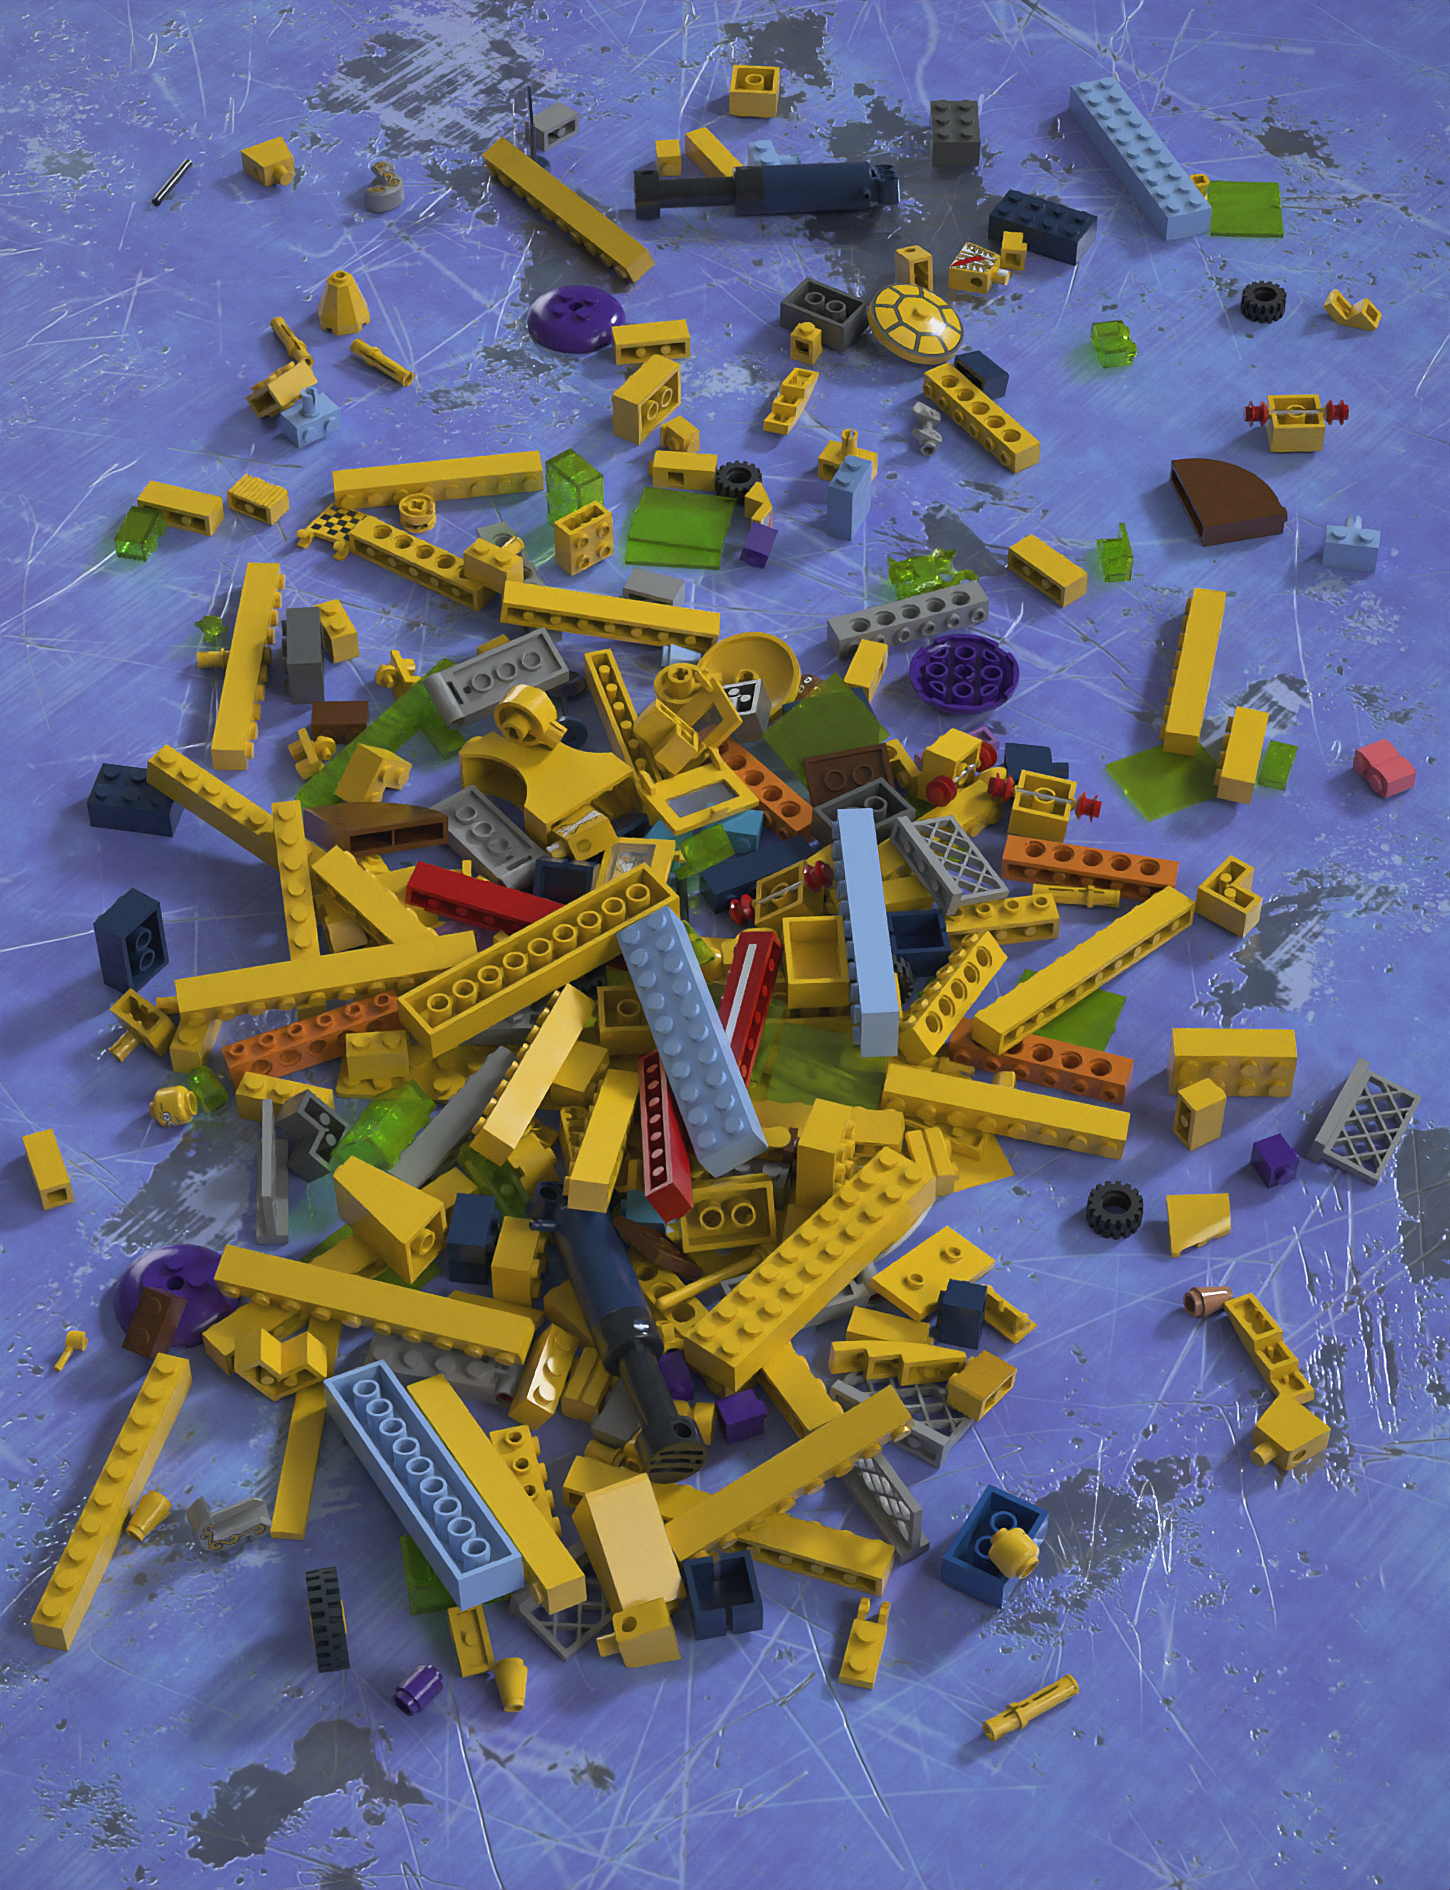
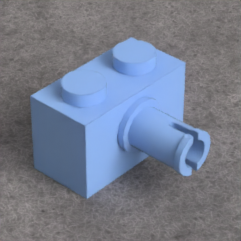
(763, 153)
(311, 418)
(1351, 546)

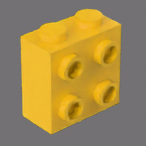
(280, 389)
(583, 538)

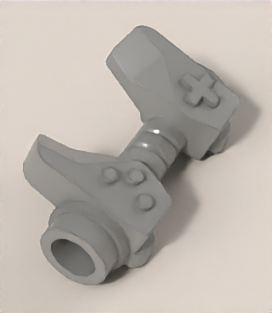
(928, 438)

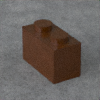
(339, 720)
(154, 1322)

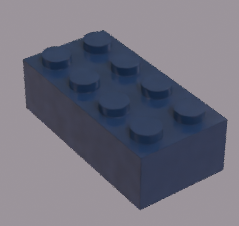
(1046, 226)

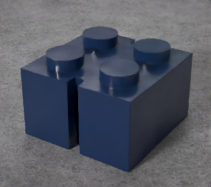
(562, 880)
(920, 940)
(472, 1238)
(723, 1603)

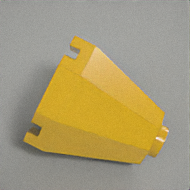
(342, 305)

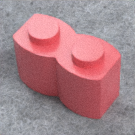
(1384, 768)

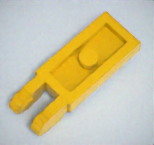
(865, 1647)

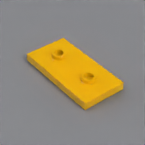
(921, 1274)

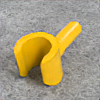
(74, 1341)

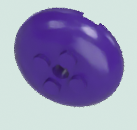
(574, 319)
(964, 674)
(182, 1270)

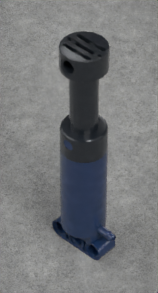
(772, 189)
(620, 1328)

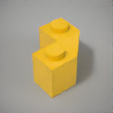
(339, 928)

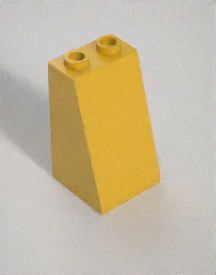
(391, 1217)
(629, 1545)

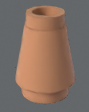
(1205, 1300)

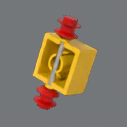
(1295, 421)
(952, 765)
(1042, 804)
(787, 893)

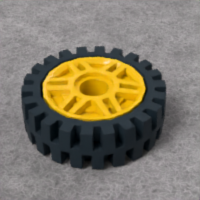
(327, 1620)

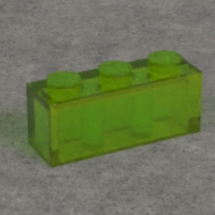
(495, 1181)

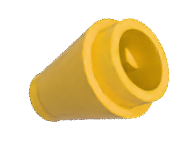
(148, 1515)
(511, 1683)

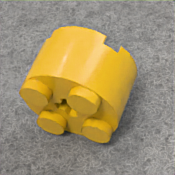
(532, 1163)

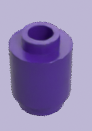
(418, 1689)

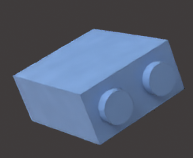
(849, 497)

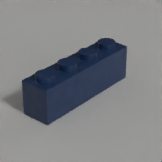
(740, 876)

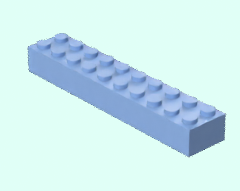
(1140, 159)
(866, 933)
(691, 1042)
(424, 1485)

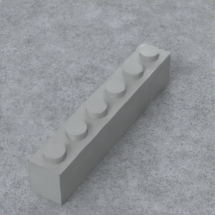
(439, 1143)

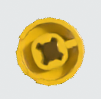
(417, 510)

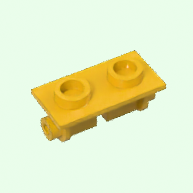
(1006, 1317)

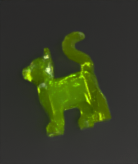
(924, 573)

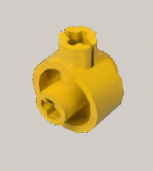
(676, 684)
(528, 717)

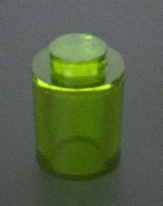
(207, 1089)

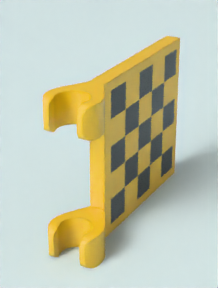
(332, 526)

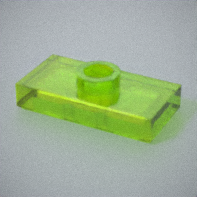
(445, 741)
(1277, 765)

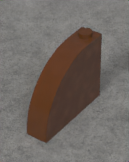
(1226, 501)
(375, 827)

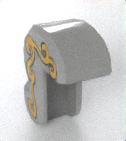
(387, 189)
(228, 1525)

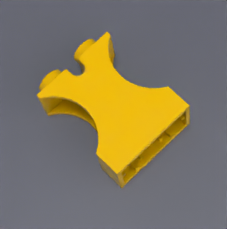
(546, 781)

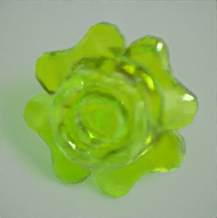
(210, 626)

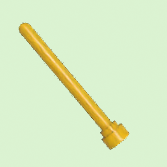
(759, 1254)

